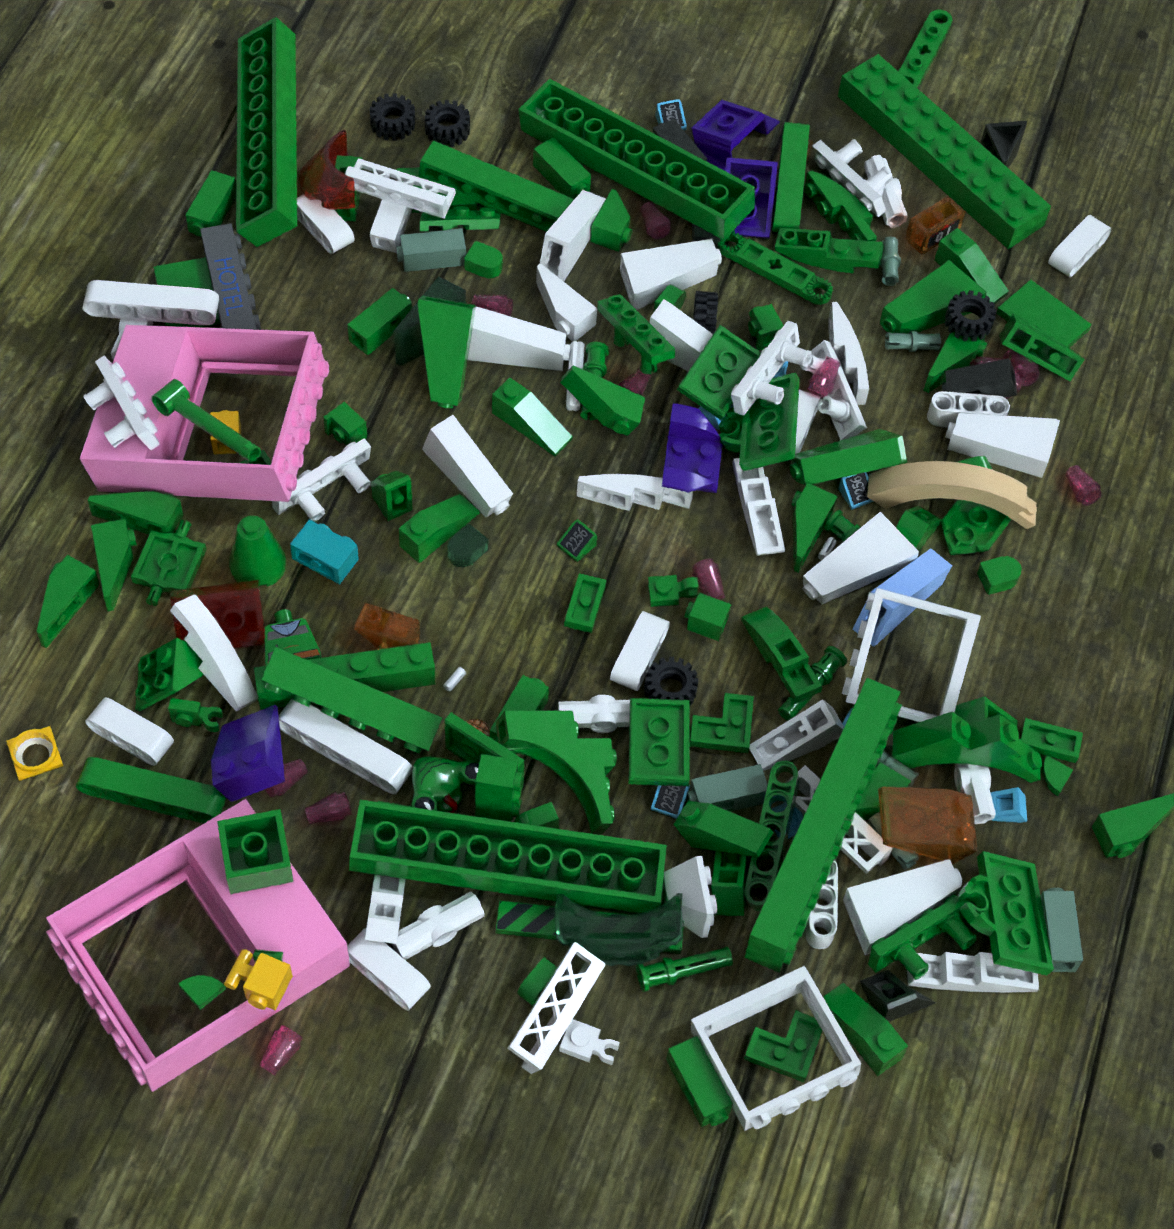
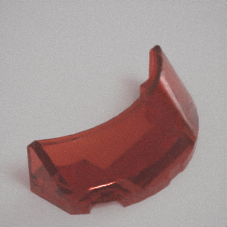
(323, 181)

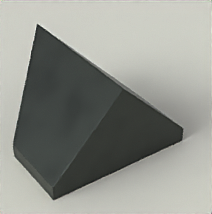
(1004, 139)
(893, 997)

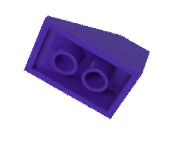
(763, 177)
(248, 755)

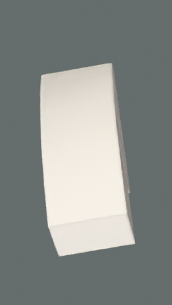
(385, 909)

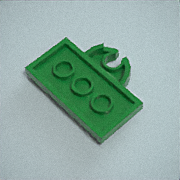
(766, 430)
(1009, 912)

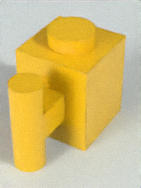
(264, 981)

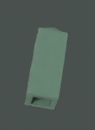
(431, 250)
(730, 789)
(1062, 929)

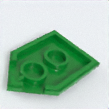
(972, 527)

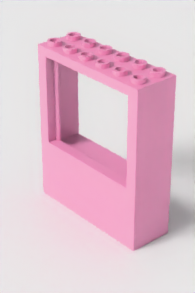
(163, 353)
(265, 918)

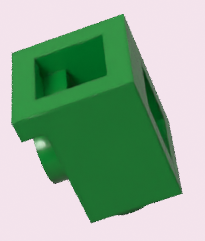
(764, 325)
(345, 424)

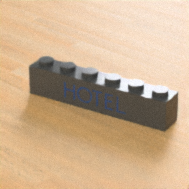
(228, 279)

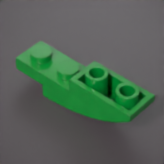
(839, 206)
(822, 251)
(783, 651)

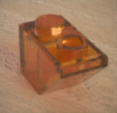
(387, 628)

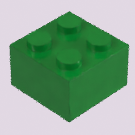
(255, 851)

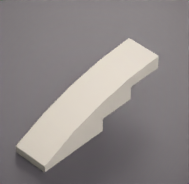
(848, 352)
(625, 489)
(759, 510)
(219, 657)
(973, 974)

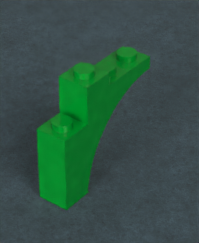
(951, 739)
(578, 761)

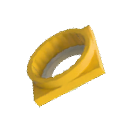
(25, 739)

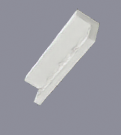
(401, 192)
(860, 832)
(548, 1036)

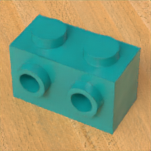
(324, 551)

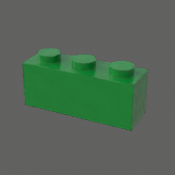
(498, 788)

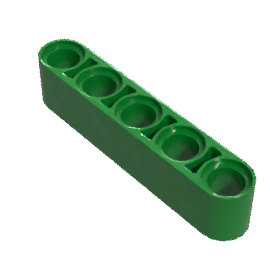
(791, 176)
(150, 790)
(775, 821)

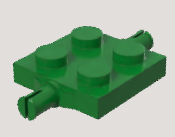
(168, 562)

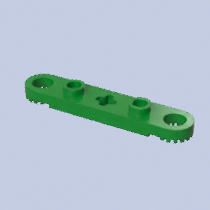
(929, 41)
(788, 275)

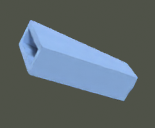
(915, 580)

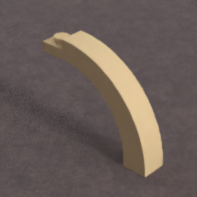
(952, 481)

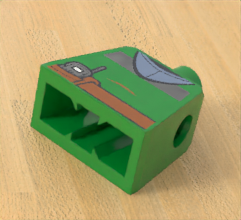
(290, 636)

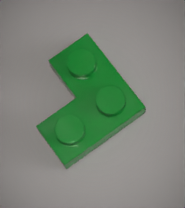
(725, 733)
(790, 1054)

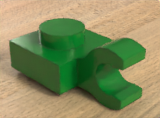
(667, 591)
(191, 713)

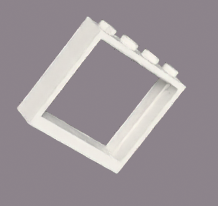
(959, 666)
(756, 1001)

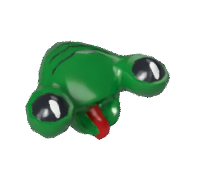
(438, 782)

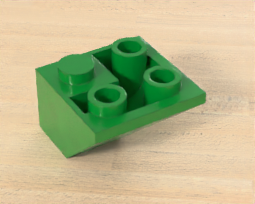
(166, 672)

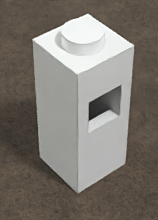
(389, 225)

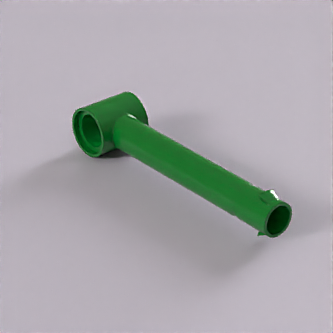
(176, 398)

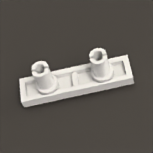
(838, 169)
(757, 378)
(841, 403)
(134, 410)
(330, 469)

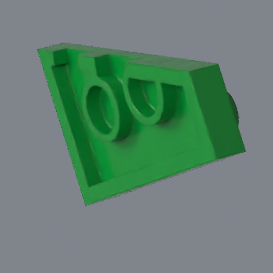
(461, 215)

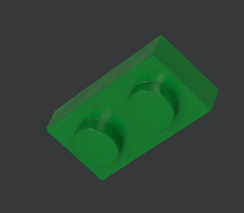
(585, 603)
(1052, 740)

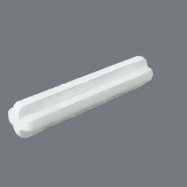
(575, 358)

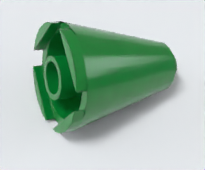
(256, 553)

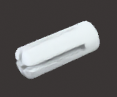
(827, 548)
(454, 679)

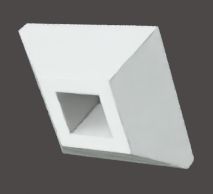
(698, 905)

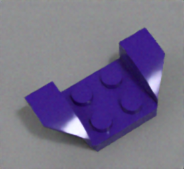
(725, 128)
(691, 452)

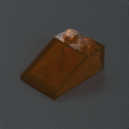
(928, 822)

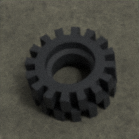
(451, 113)
(392, 127)
(973, 304)
(706, 309)
(671, 670)

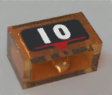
(933, 224)

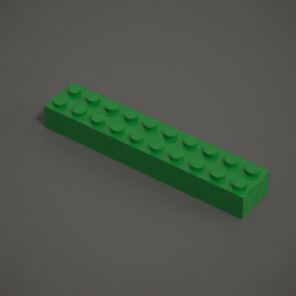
(266, 133)
(944, 151)
(638, 159)
(824, 827)
(507, 857)

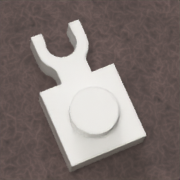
(583, 1041)

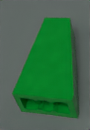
(927, 300)
(446, 345)
(849, 457)

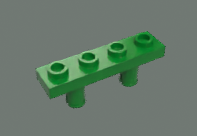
(634, 329)
(910, 936)

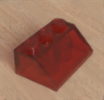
(233, 606)

